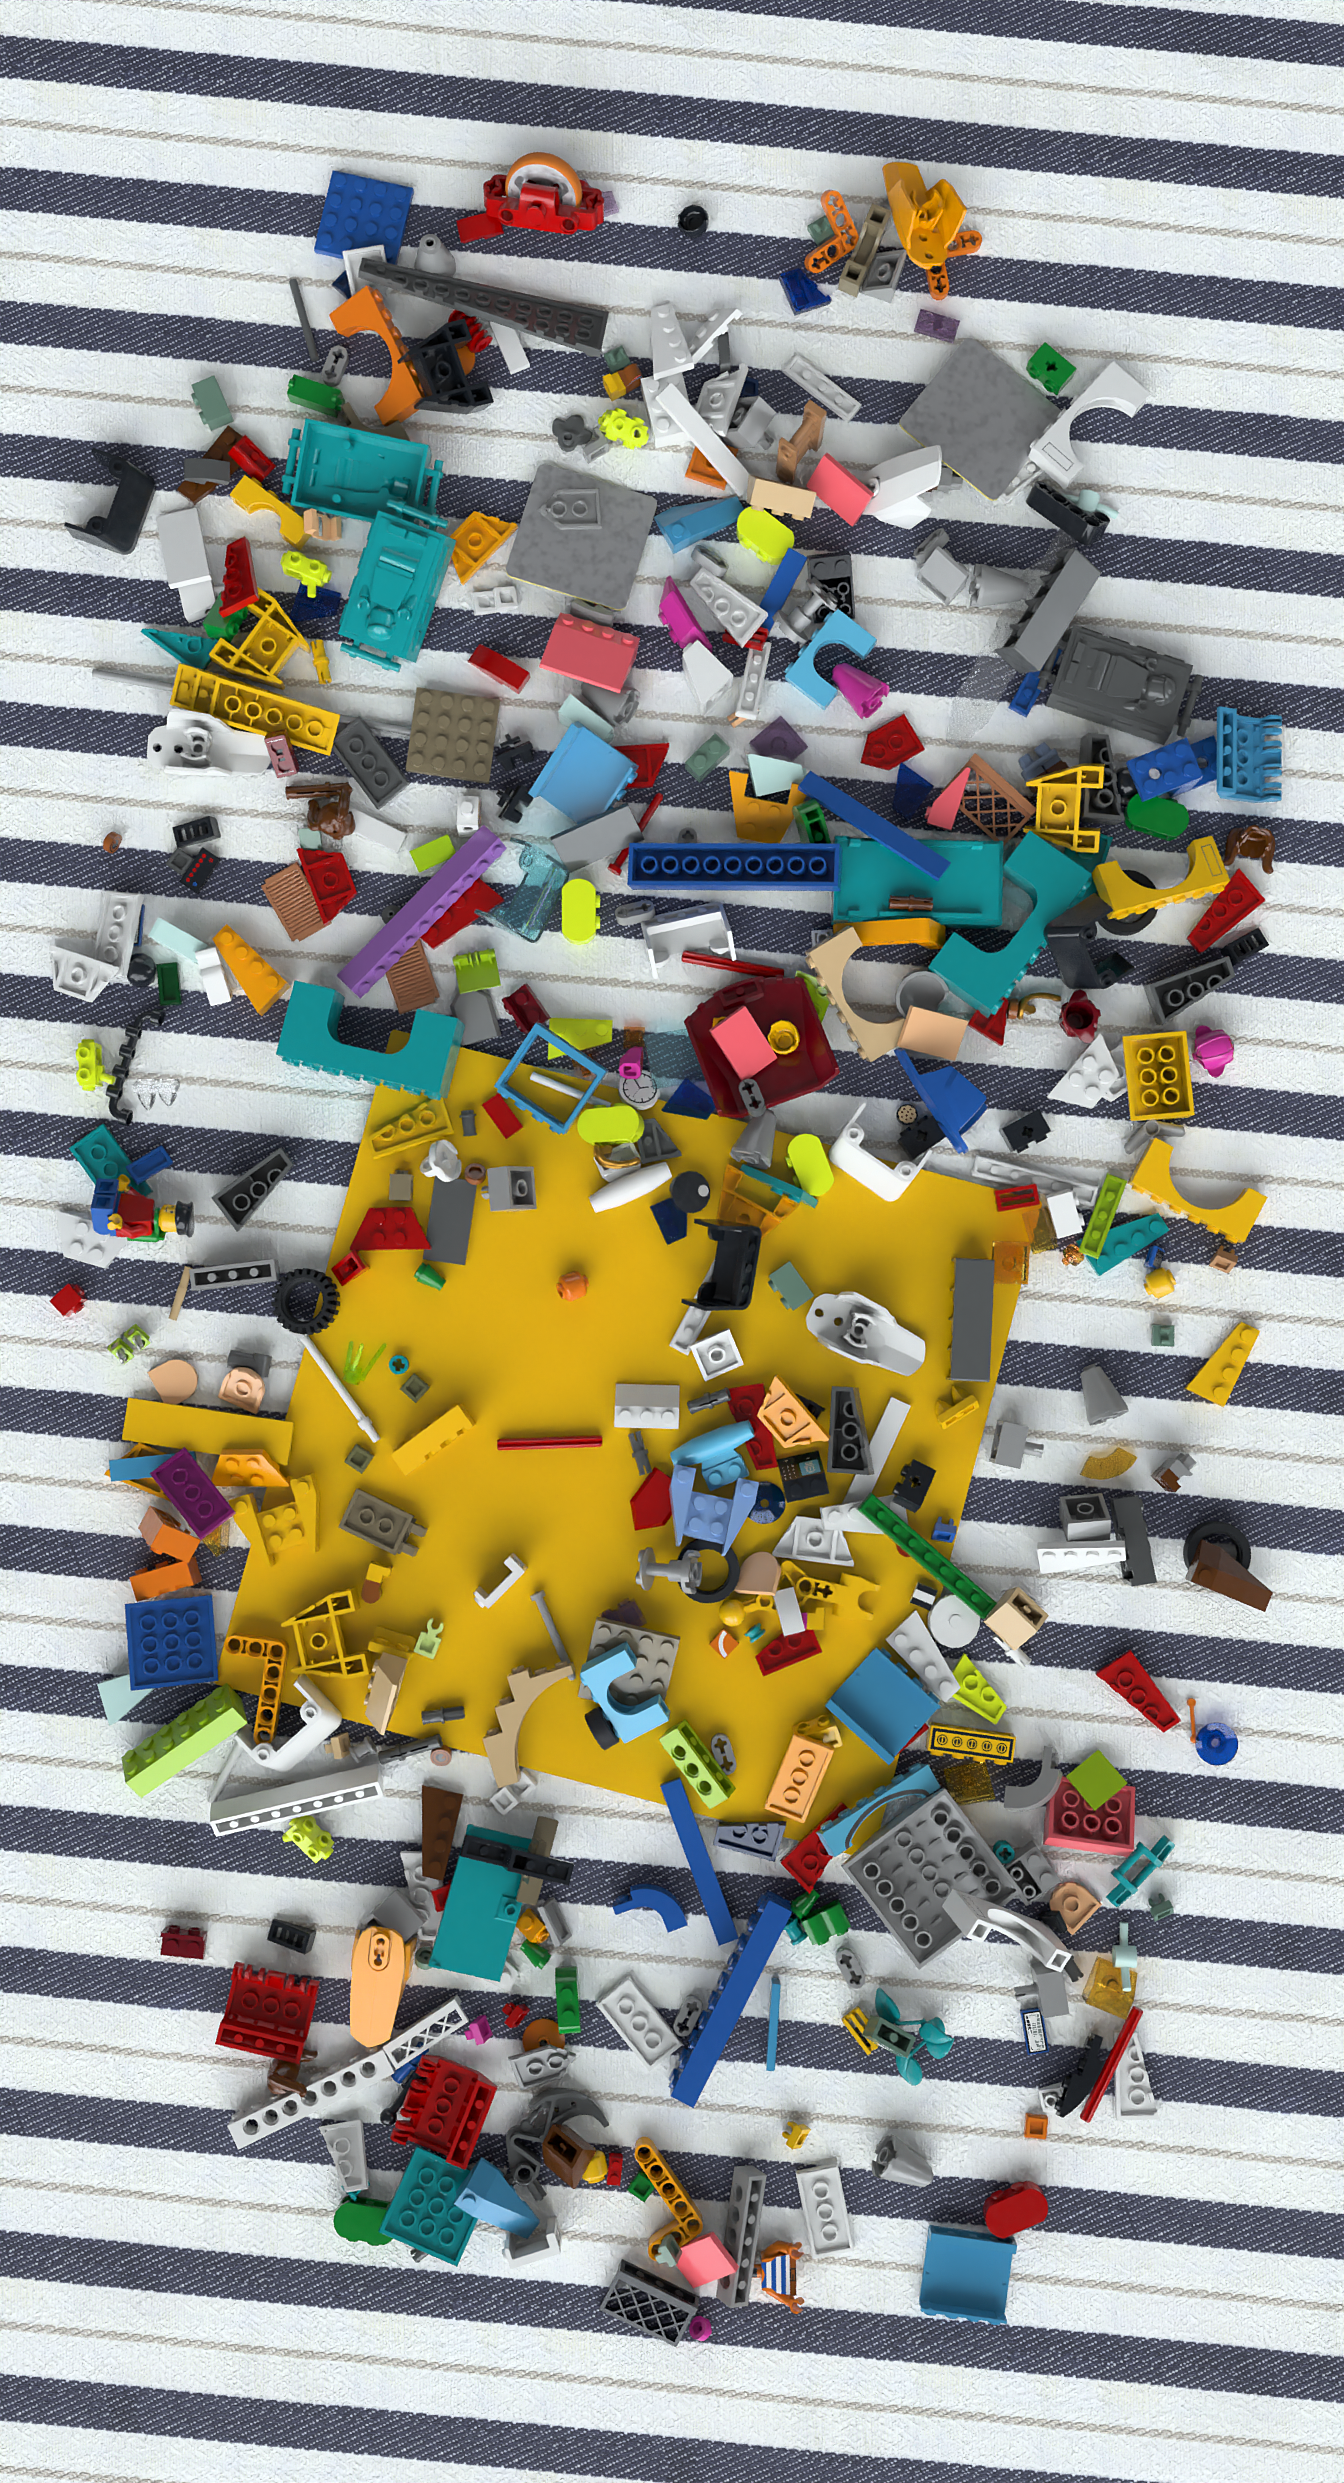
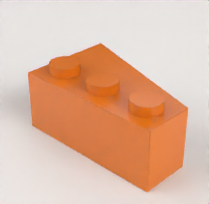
(164, 1535)
(164, 1578)

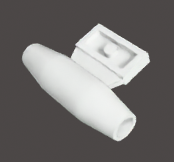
(629, 1182)

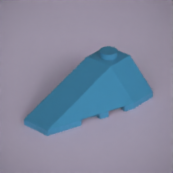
(695, 521)
(491, 2199)

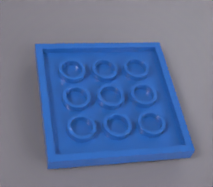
(362, 215)
(171, 1642)

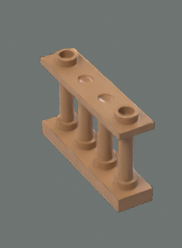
(806, 437)

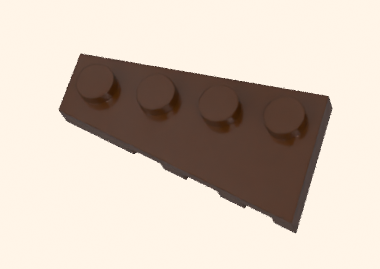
(219, 450)

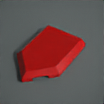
(891, 744)
(652, 1501)

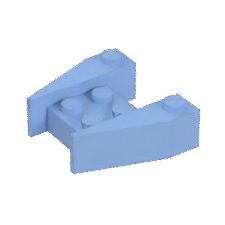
(707, 1515)

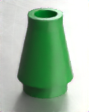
(428, 1276)
(803, 1904)
(535, 1953)

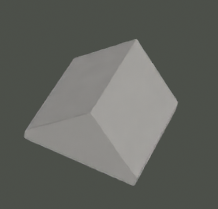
(884, 275)

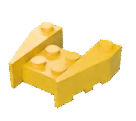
(265, 648)
(1060, 806)
(283, 1525)
(322, 1641)

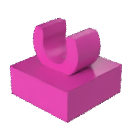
(479, 2030)

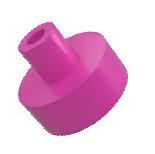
(700, 2328)

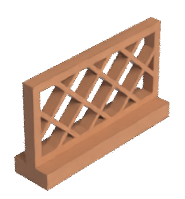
(1005, 790)

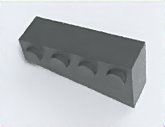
(1100, 804)
(1179, 991)
(250, 1190)
(848, 1441)
(1132, 1529)

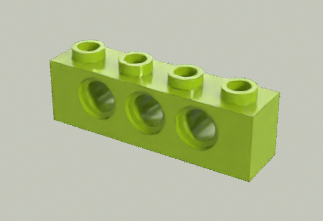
(697, 1764)

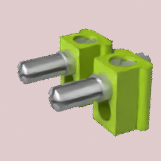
(122, 1350)

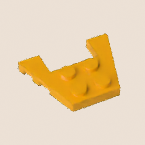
(761, 818)
(741, 1210)

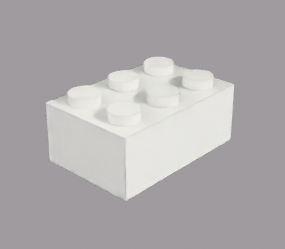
(663, 427)

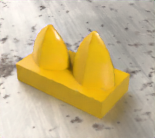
(963, 1406)

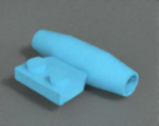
(717, 1454)

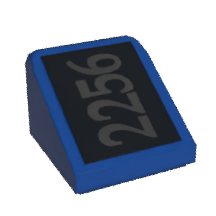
(1154, 1257)

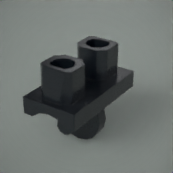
(524, 750)
(519, 795)

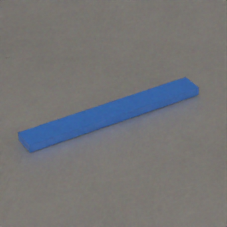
(874, 826)
(699, 1861)

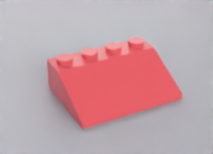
(590, 652)
(1075, 1825)

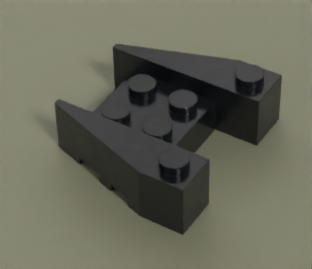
(443, 374)

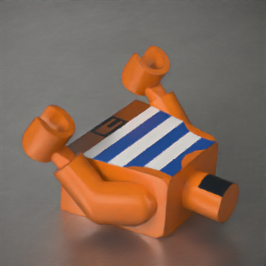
(779, 2273)

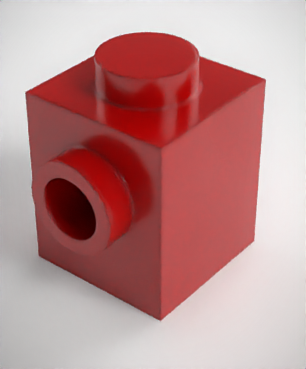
(69, 1300)

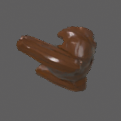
(333, 817)
(1252, 843)
(283, 2075)

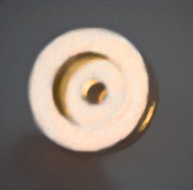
(1072, 1256)

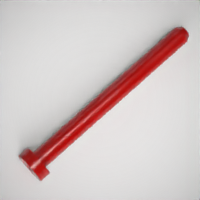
(615, 867)

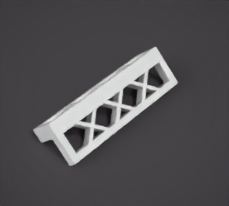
(422, 2024)

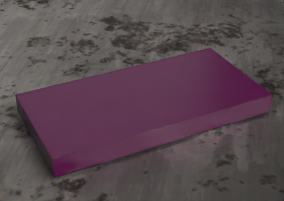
(192, 1493)

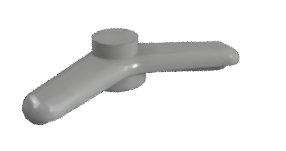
(1150, 1129)

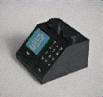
(802, 1476)

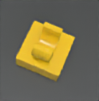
(798, 2135)

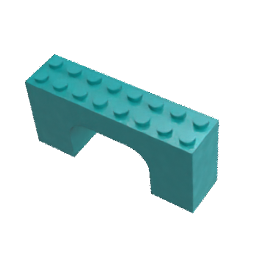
(1053, 886)
(420, 1067)

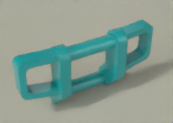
(1126, 1888)

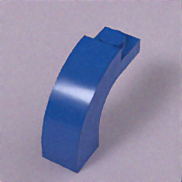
(656, 1898)

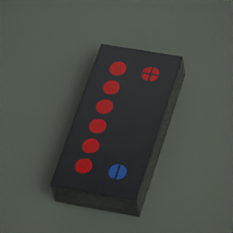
(200, 870)

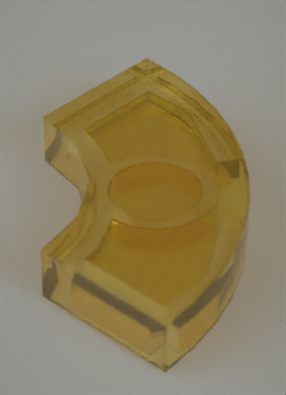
(1109, 1466)

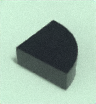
(1054, 1919)

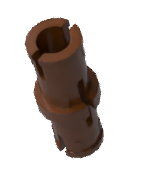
(910, 903)

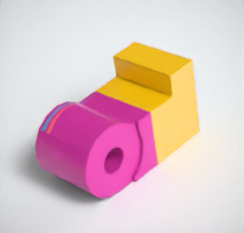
(814, 1621)

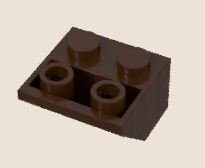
(567, 2154)

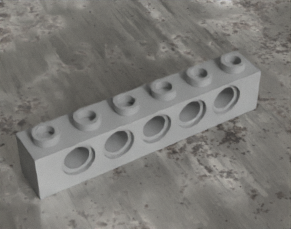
(742, 2234)

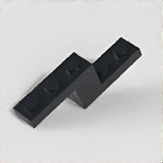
(517, 1859)

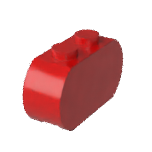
(1015, 2209)

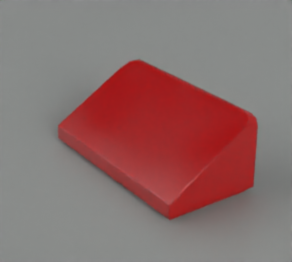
(251, 459)

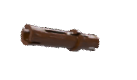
(309, 791)

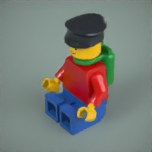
(135, 1215)

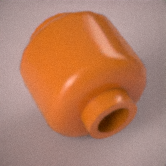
(572, 1286)

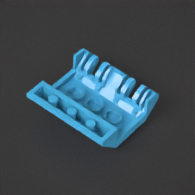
(1246, 757)

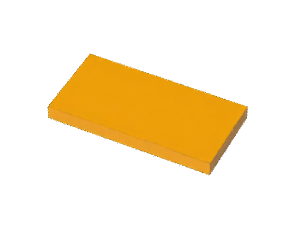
(799, 1777)

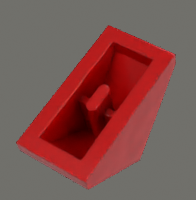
(350, 1267)

